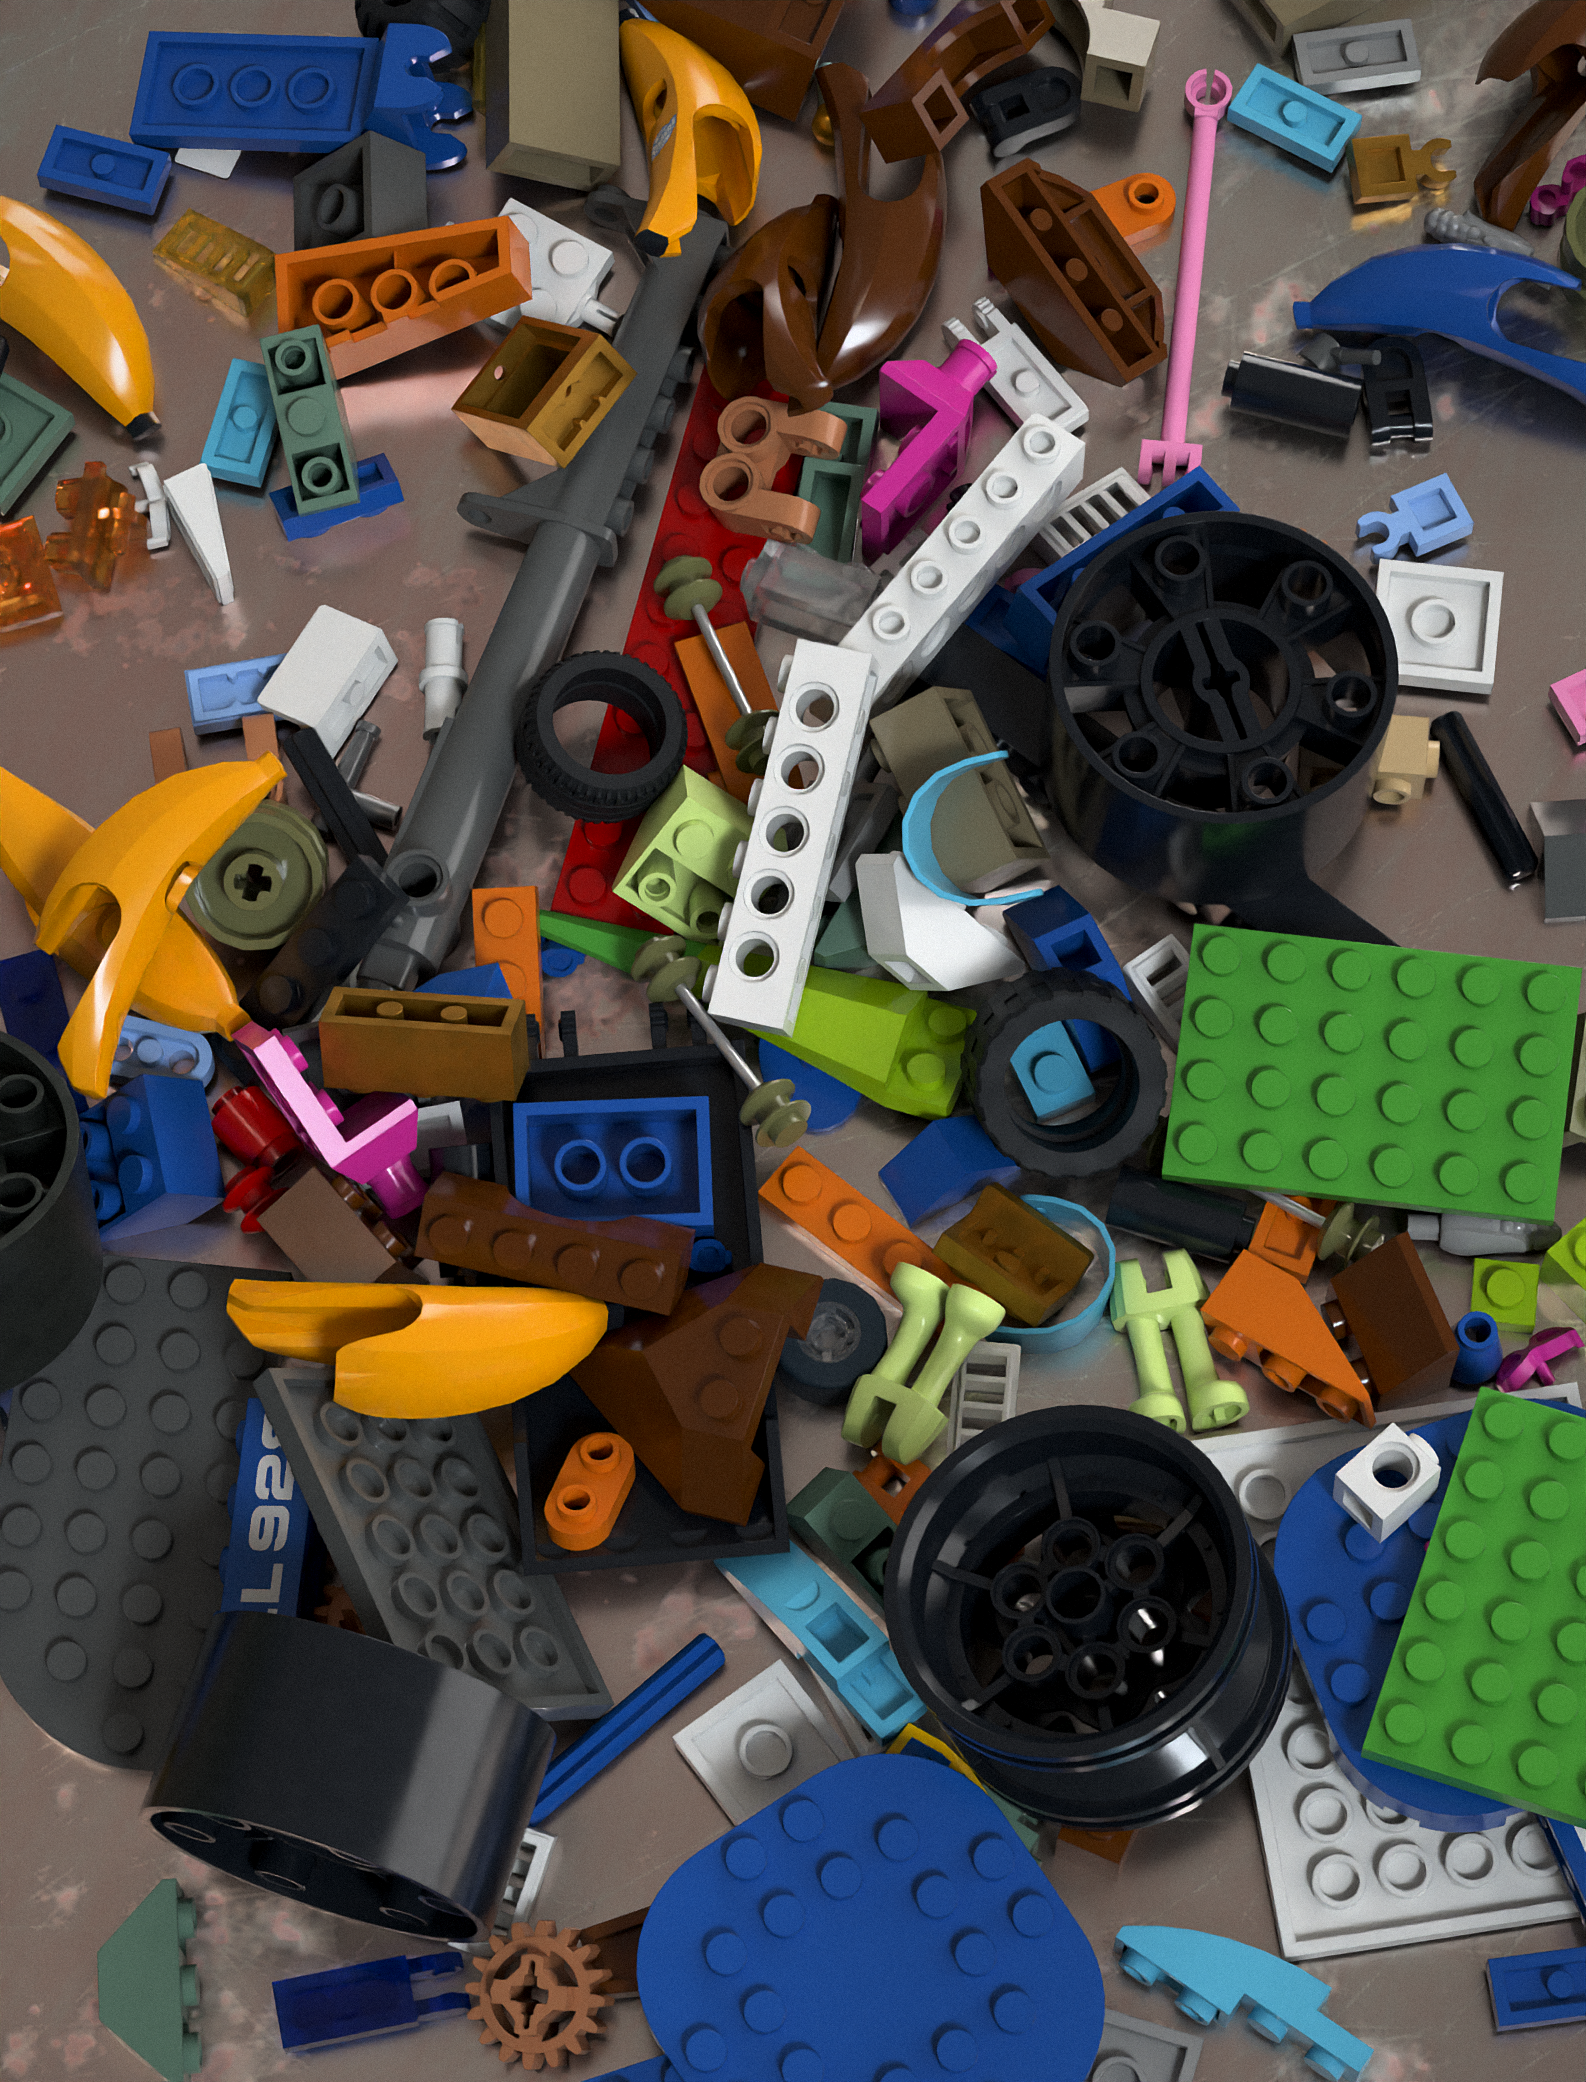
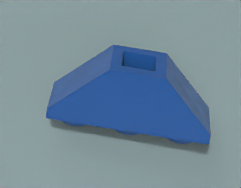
(1062, 933)

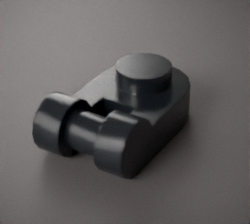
(1047, 98)
(1396, 378)

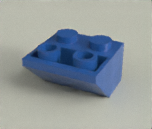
(151, 1156)

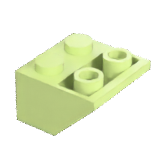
(686, 856)

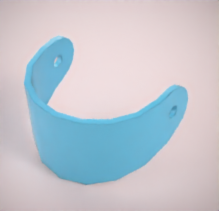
(917, 836)
(1072, 1331)

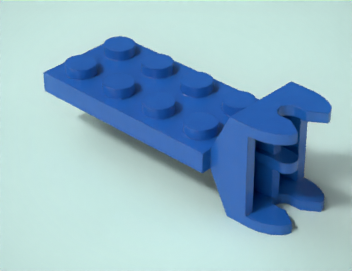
(297, 92)

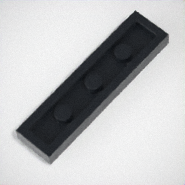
(318, 956)

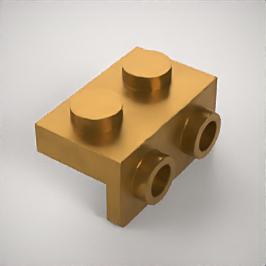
(1015, 1255)

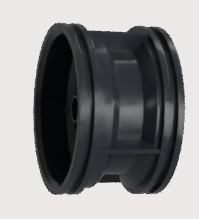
(1067, 1479)

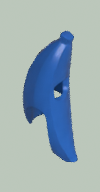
(1447, 293)

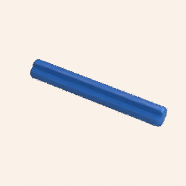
(626, 1723)

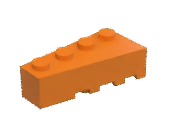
(402, 288)

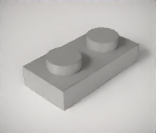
(1357, 57)

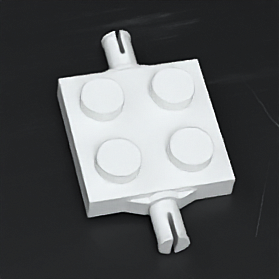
(563, 275)

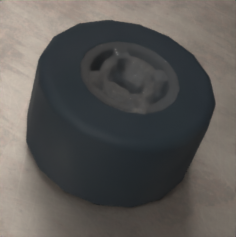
(829, 1366)

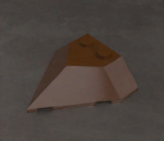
(698, 1381)

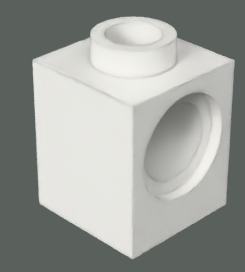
(1382, 1508)

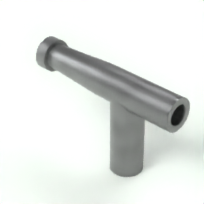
(350, 766)

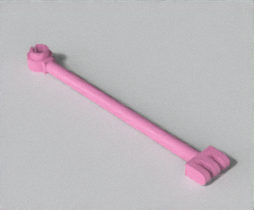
(1172, 448)

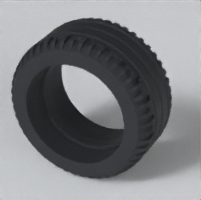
(625, 685)

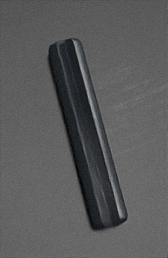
(333, 796)
(1484, 796)

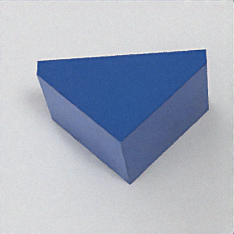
(943, 1168)

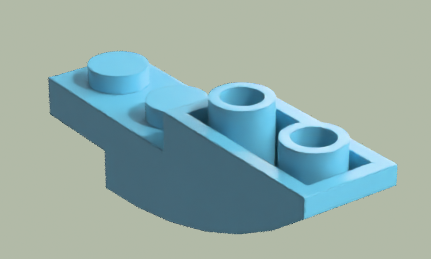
(830, 1634)
(1222, 1974)

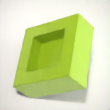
(1505, 1293)

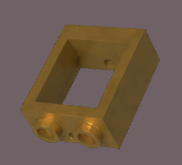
(550, 392)

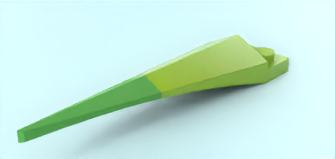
(851, 1026)

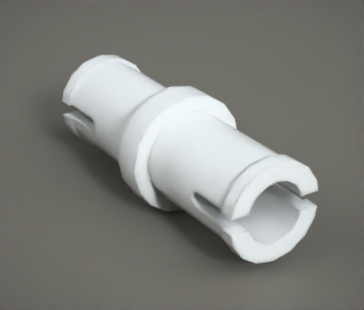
(443, 677)

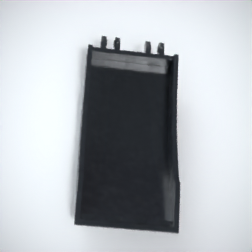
(553, 1419)

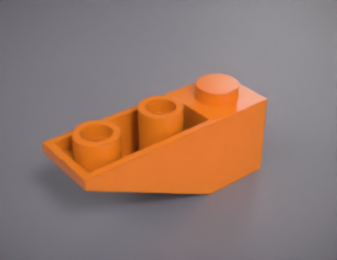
(1273, 1323)

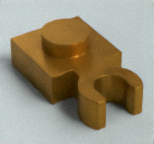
(1389, 169)

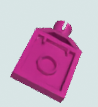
(933, 419)
(363, 1142)

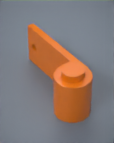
(717, 706)

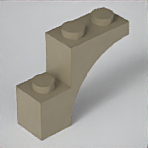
(1113, 50)

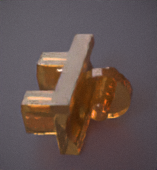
(100, 528)

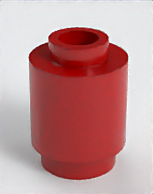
(255, 1130)

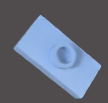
(228, 692)

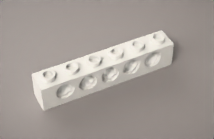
(964, 558)
(773, 1000)

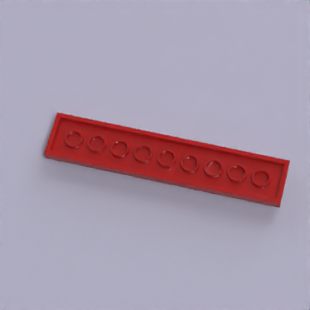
(683, 529)

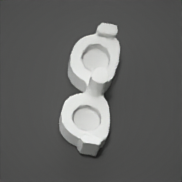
(155, 504)

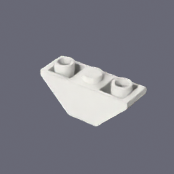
(922, 936)

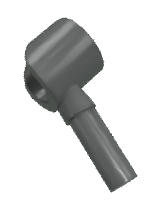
(1326, 354)

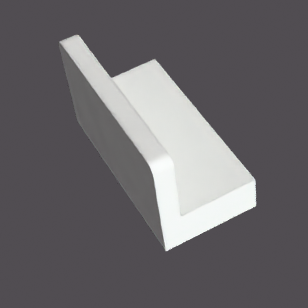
(330, 675)

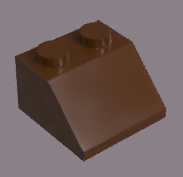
(1392, 1325)

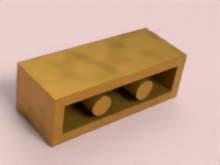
(424, 1044)

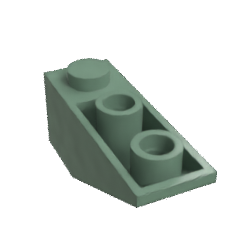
(845, 1532)

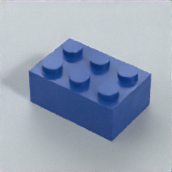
(617, 1160)

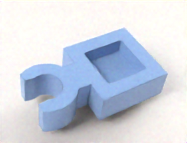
(1422, 516)

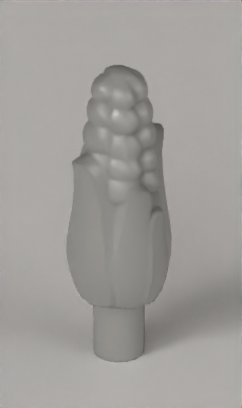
(1470, 229)
(1480, 1235)

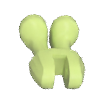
(1143, 1316)
(916, 1417)

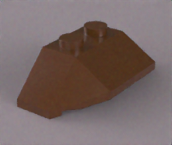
(1072, 274)

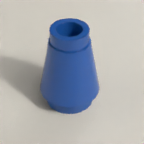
(1477, 1360)

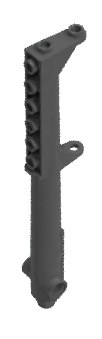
(570, 529)

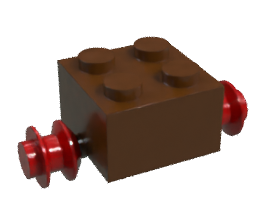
(324, 1227)

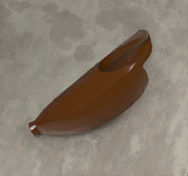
(1552, 46)
(886, 246)
(767, 309)

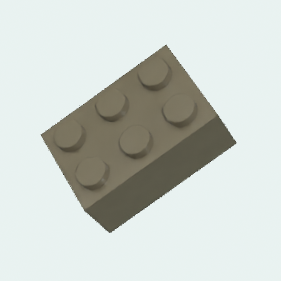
(980, 819)

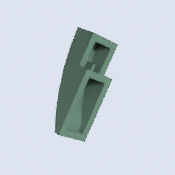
(838, 482)

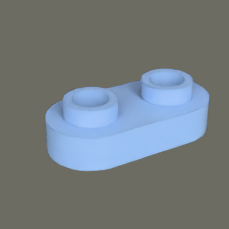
(158, 1049)

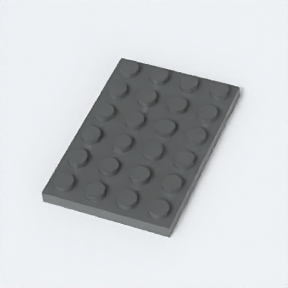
(432, 1543)

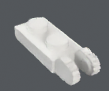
(1023, 375)

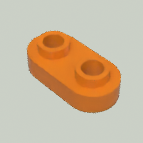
(1132, 218)
(595, 1486)

